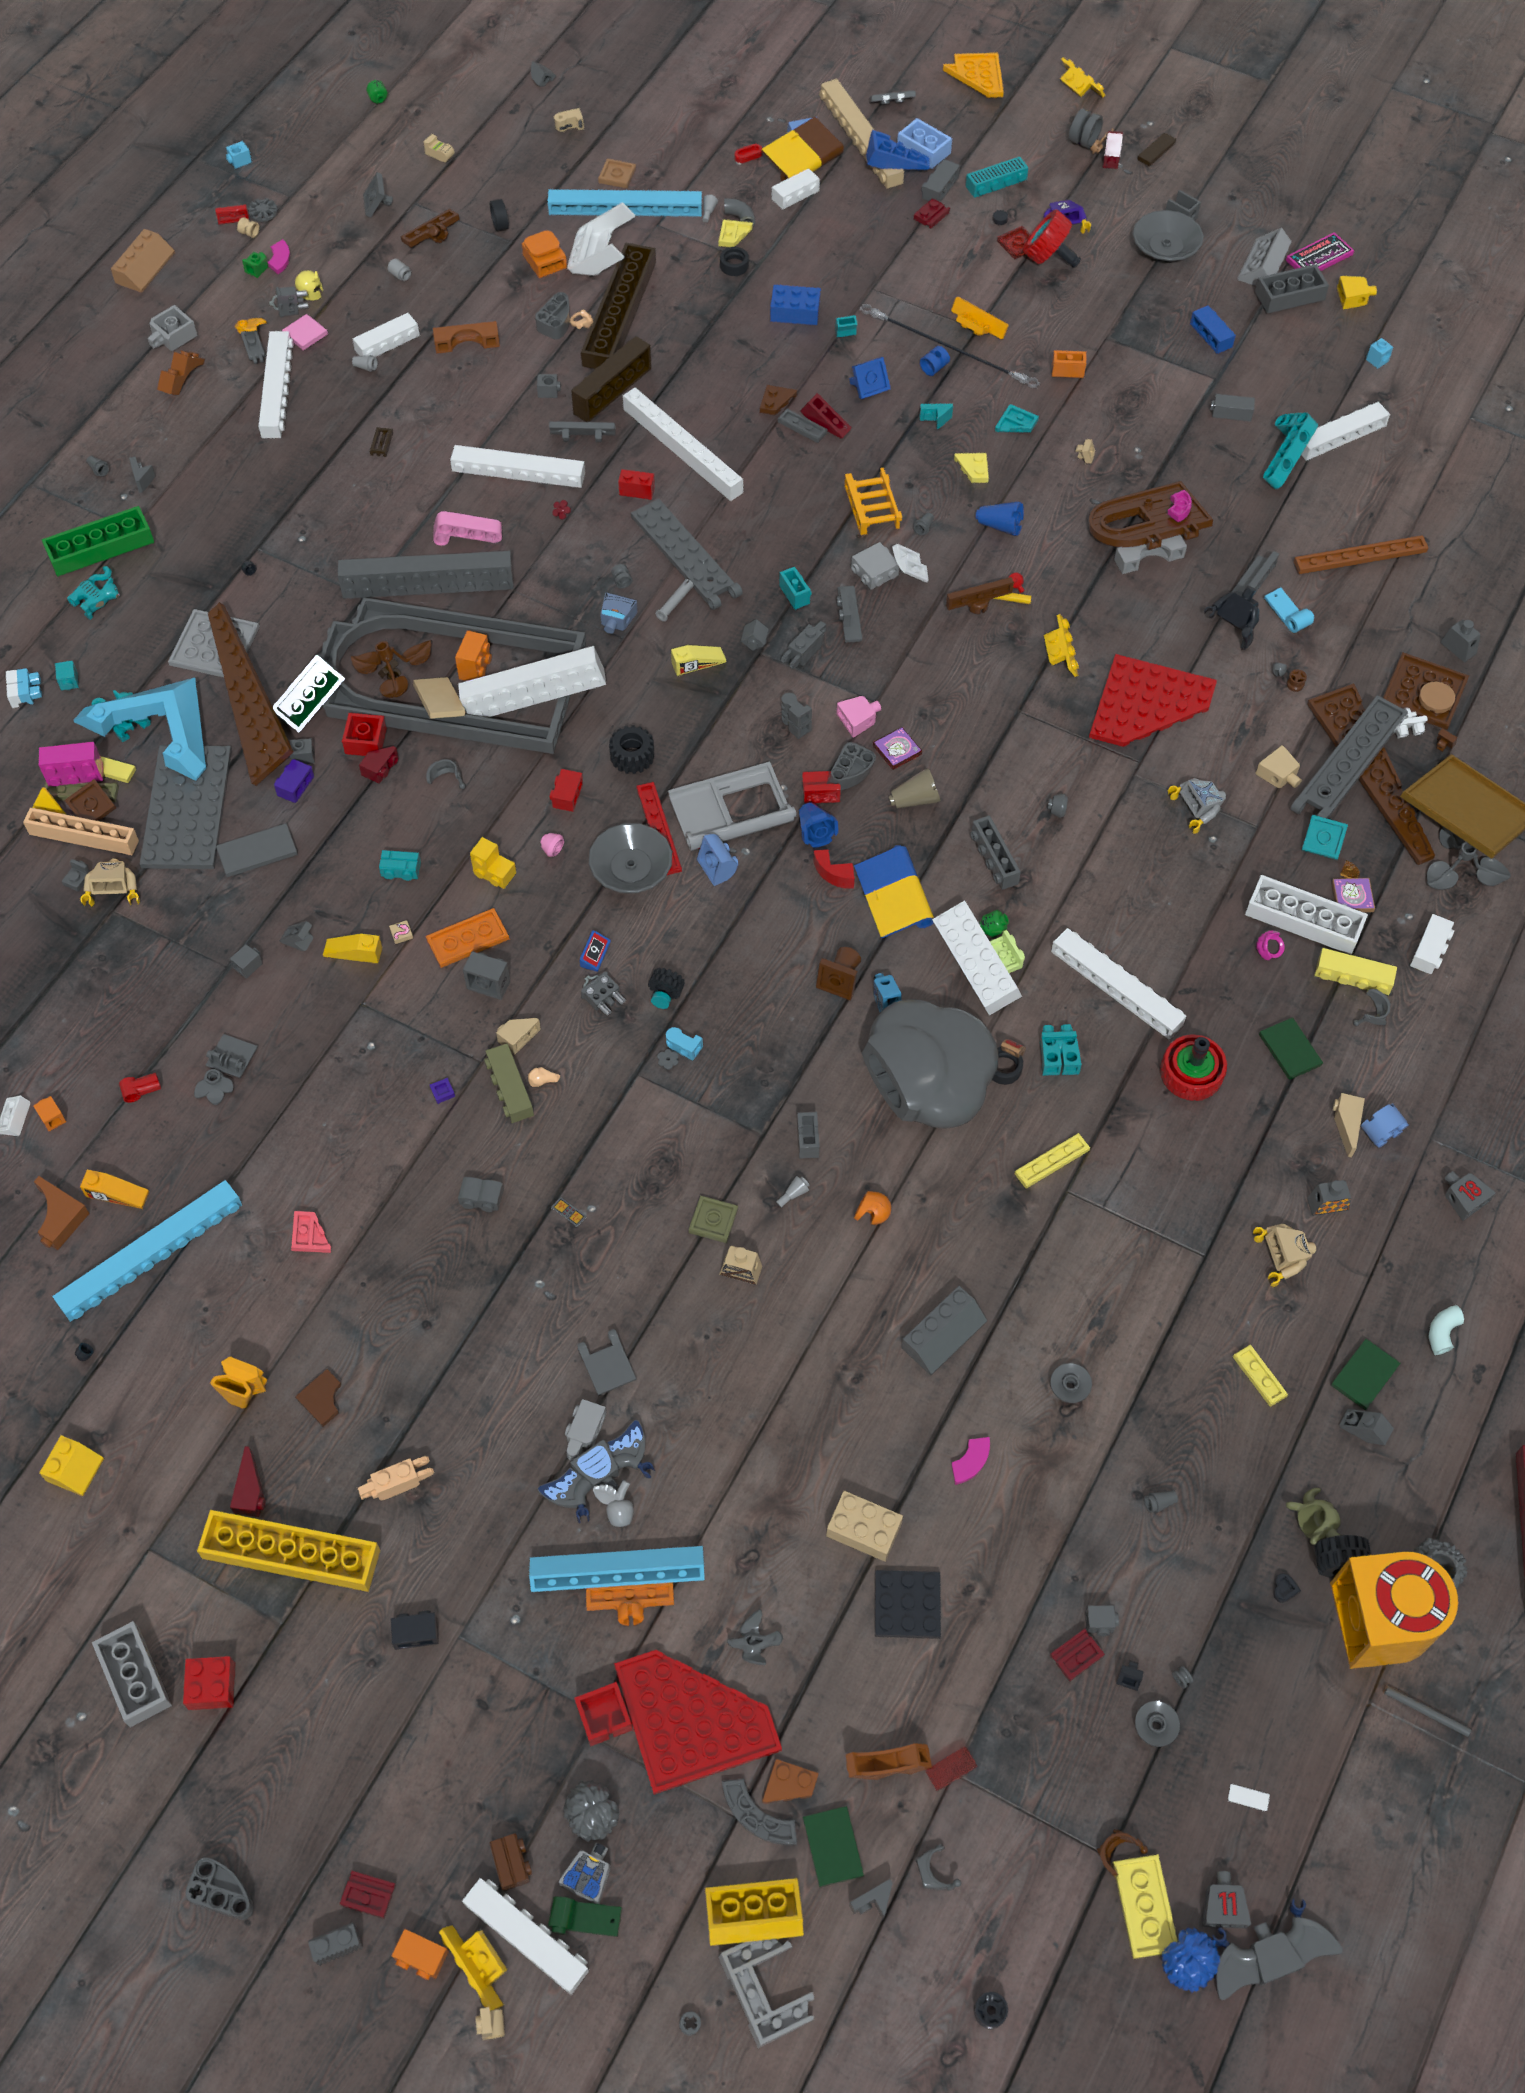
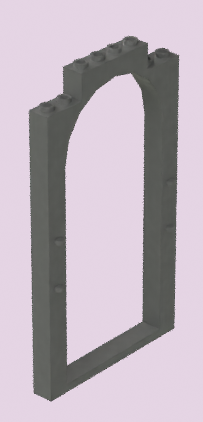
(380, 614)

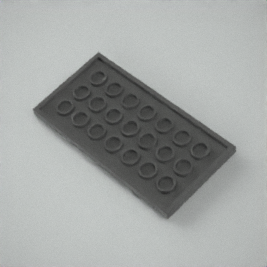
(186, 814)

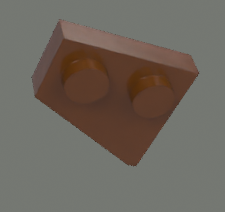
(775, 399)

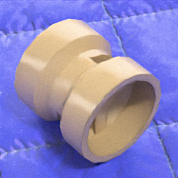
(246, 227)

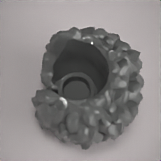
(1446, 1556)
(590, 1811)

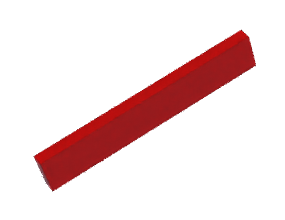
(656, 819)

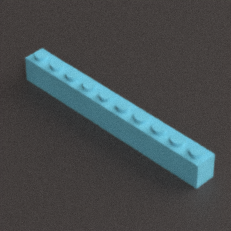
(639, 202)
(147, 1251)

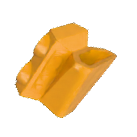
(239, 1383)

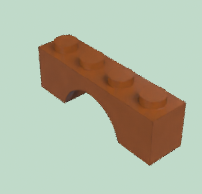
(483, 333)

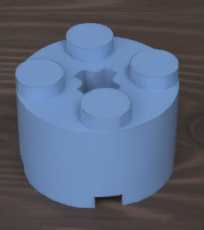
(1384, 1124)

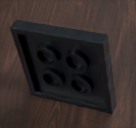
(907, 1604)

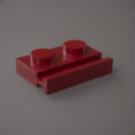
(931, 213)
(1077, 1655)
(367, 1894)

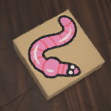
(401, 932)

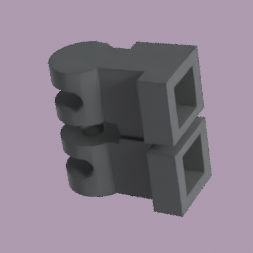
(796, 715)

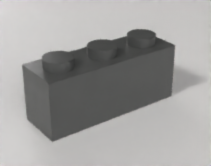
(941, 181)

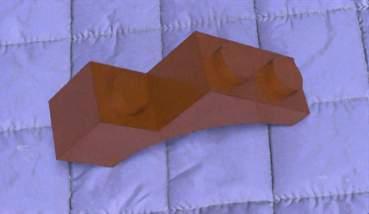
(182, 364)
(884, 1763)

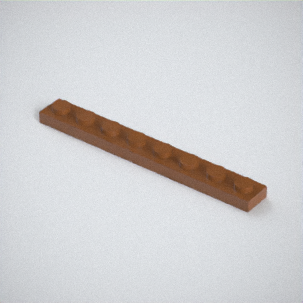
(1360, 554)

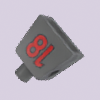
(1467, 1194)

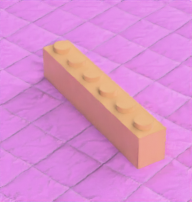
(81, 831)

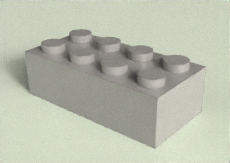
(131, 1674)

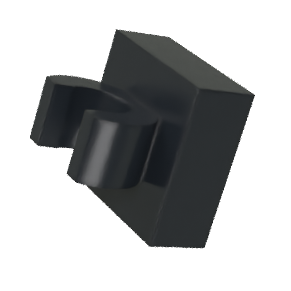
(1130, 1676)

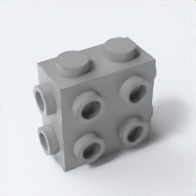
(875, 565)

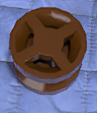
(1296, 680)

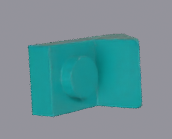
(938, 412)

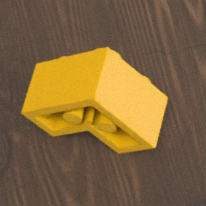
(490, 865)

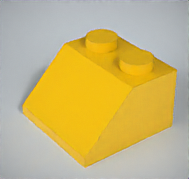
(71, 1466)

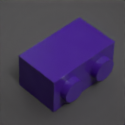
(294, 780)

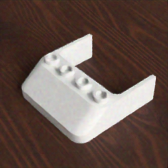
(591, 248)

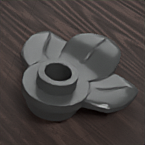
(213, 1089)

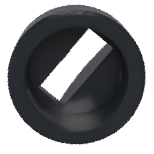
(248, 568)
(84, 1352)

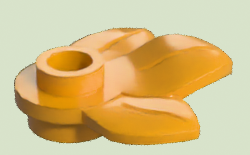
(249, 325)

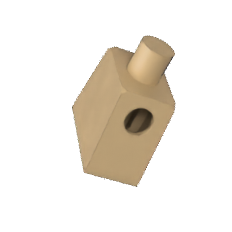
(1279, 768)

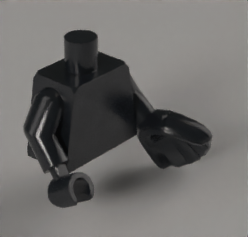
(1239, 610)

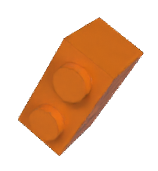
(1068, 364)
(419, 1954)

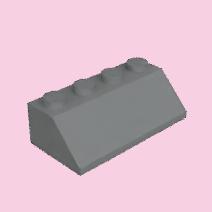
(1265, 256)

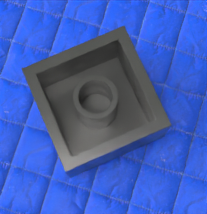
(486, 975)

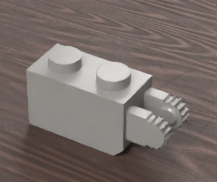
(584, 1428)

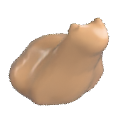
(540, 1076)

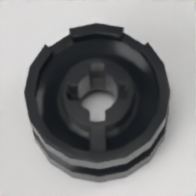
(993, 2000)

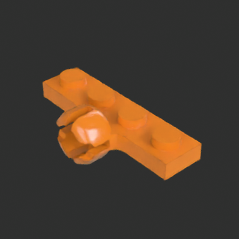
(629, 1599)

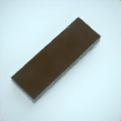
(1156, 149)

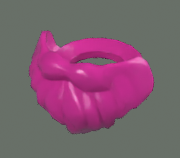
(1262, 944)

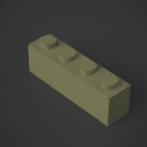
(509, 1083)

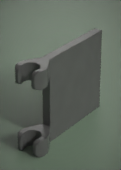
(609, 1366)

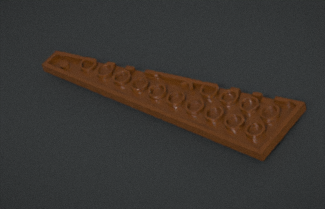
(256, 721)

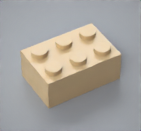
(864, 1526)

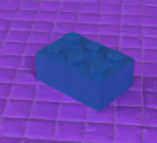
(795, 304)

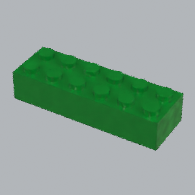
(98, 541)

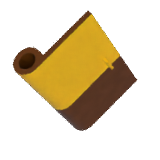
(803, 149)

